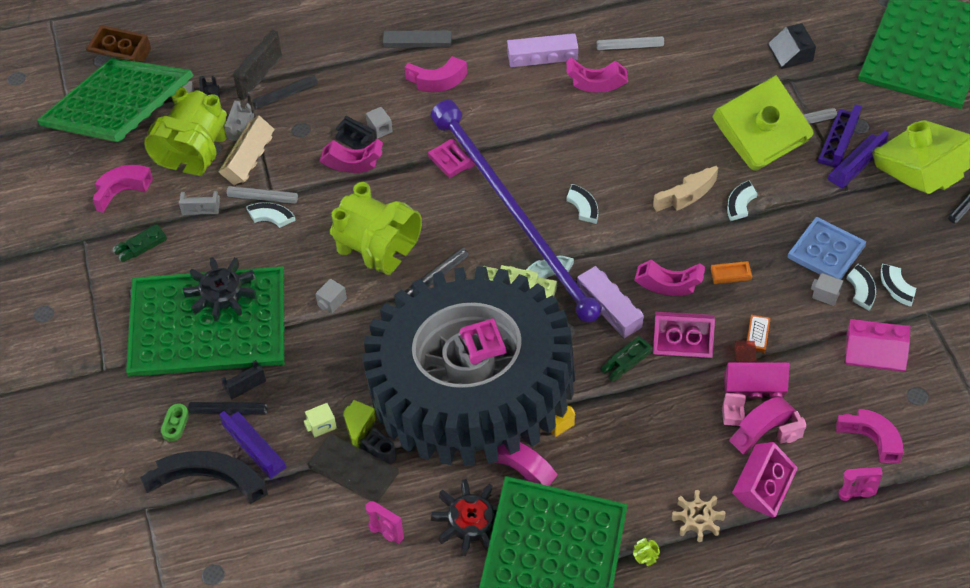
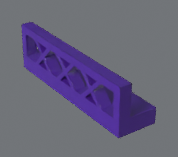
(843, 139)
(857, 160)
(253, 444)

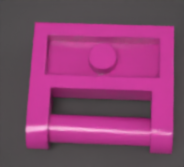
(447, 161)
(489, 339)
(866, 483)
(389, 524)

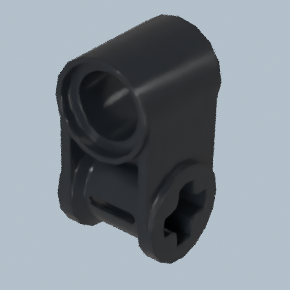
(377, 444)

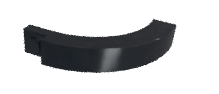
(206, 464)

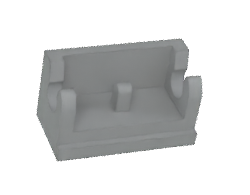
(237, 120)
(199, 205)

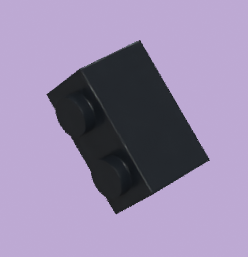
(792, 46)

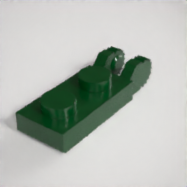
(140, 243)
(627, 358)

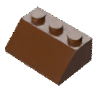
(120, 44)

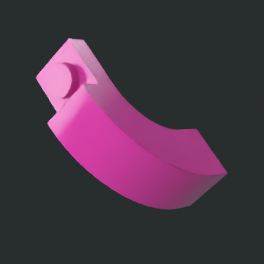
(439, 79)
(597, 80)
(351, 160)
(119, 179)
(669, 282)
(763, 418)
(878, 429)
(528, 463)

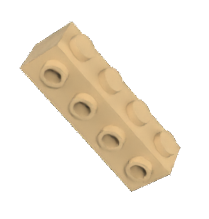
(246, 151)

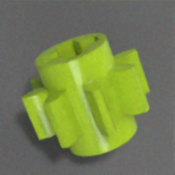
(646, 552)

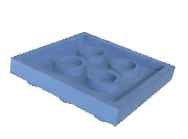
(826, 249)

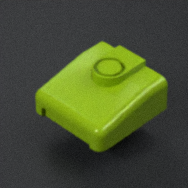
(763, 124)
(925, 156)

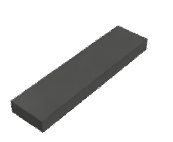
(417, 38)

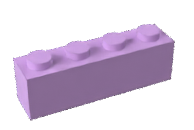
(542, 50)
(614, 305)

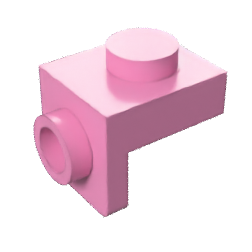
(733, 409)
(792, 431)

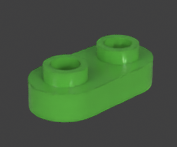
(174, 424)

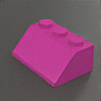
(683, 334)
(877, 345)
(757, 379)
(765, 479)

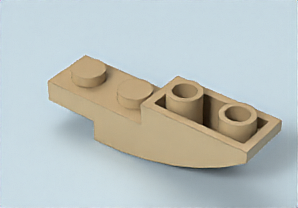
(691, 190)

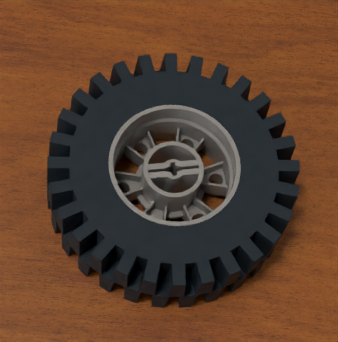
(469, 405)

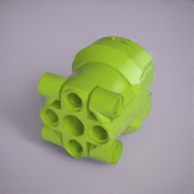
(187, 132)
(374, 229)

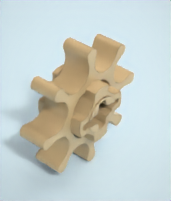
(698, 516)

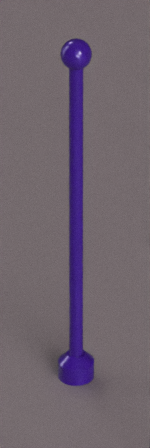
(447, 117)

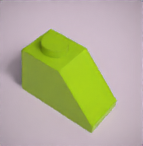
(358, 420)

